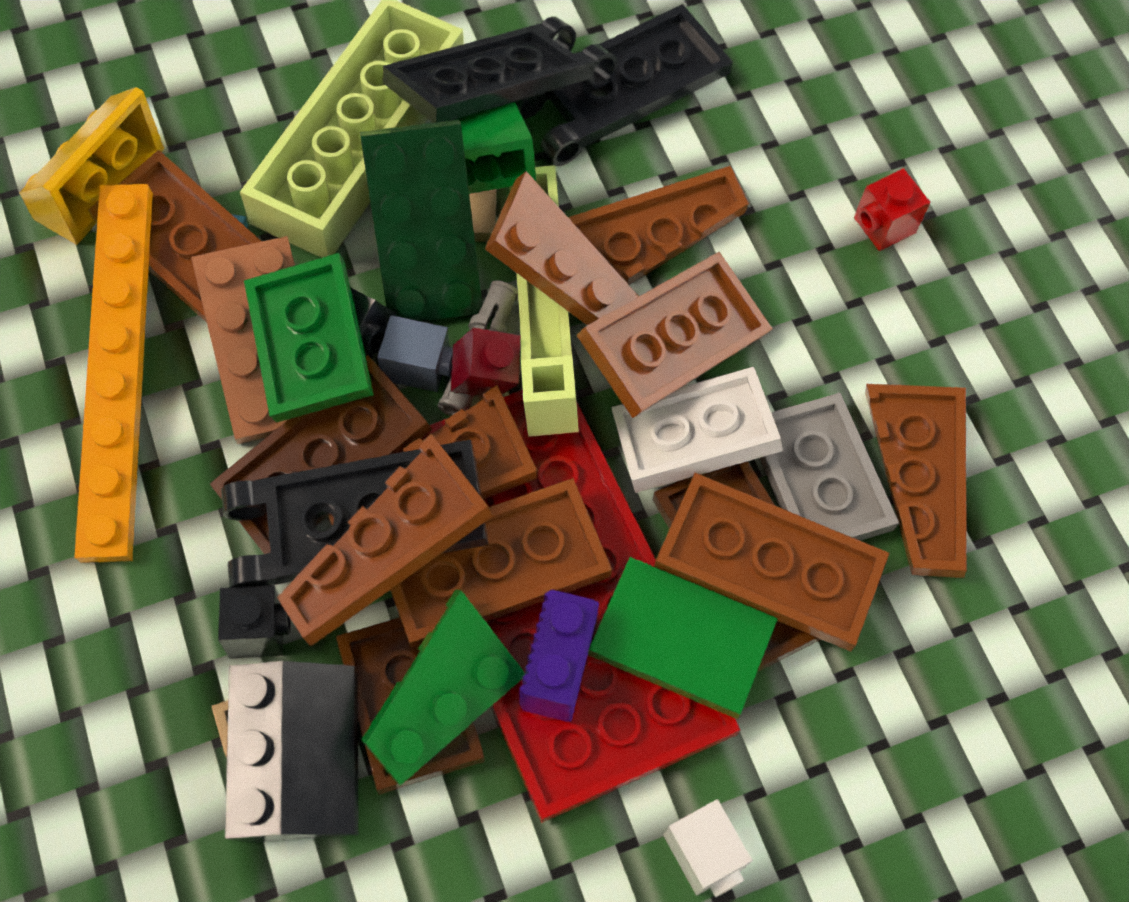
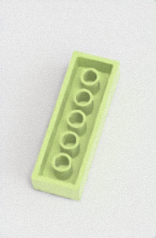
(315, 172)

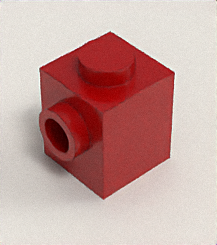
(891, 209)

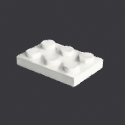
(698, 430)

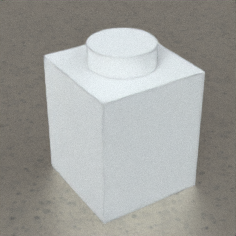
(708, 850)

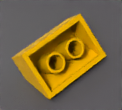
(99, 153)

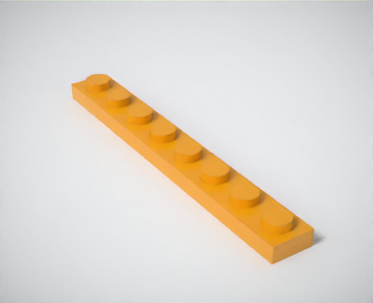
(114, 376)

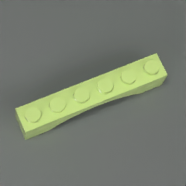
(546, 350)

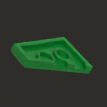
(445, 690)

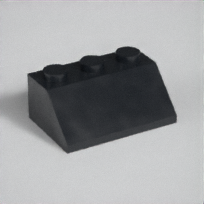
(292, 752)

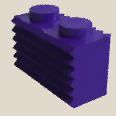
(558, 655)

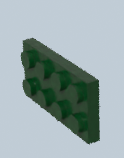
(423, 220)

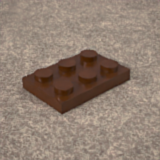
(382, 660)

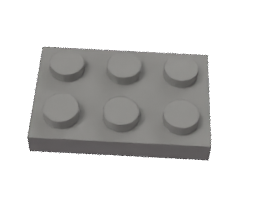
(827, 470)

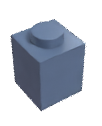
(415, 353)

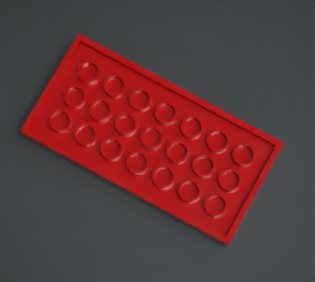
(619, 720)

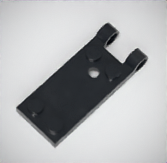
(655, 68)
(497, 71)
(302, 497)

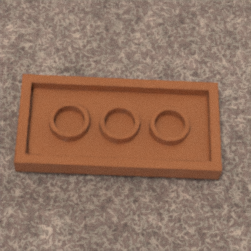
(229, 322)

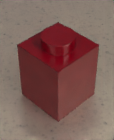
(485, 360)

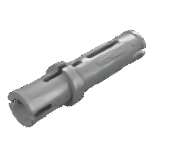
(498, 304)

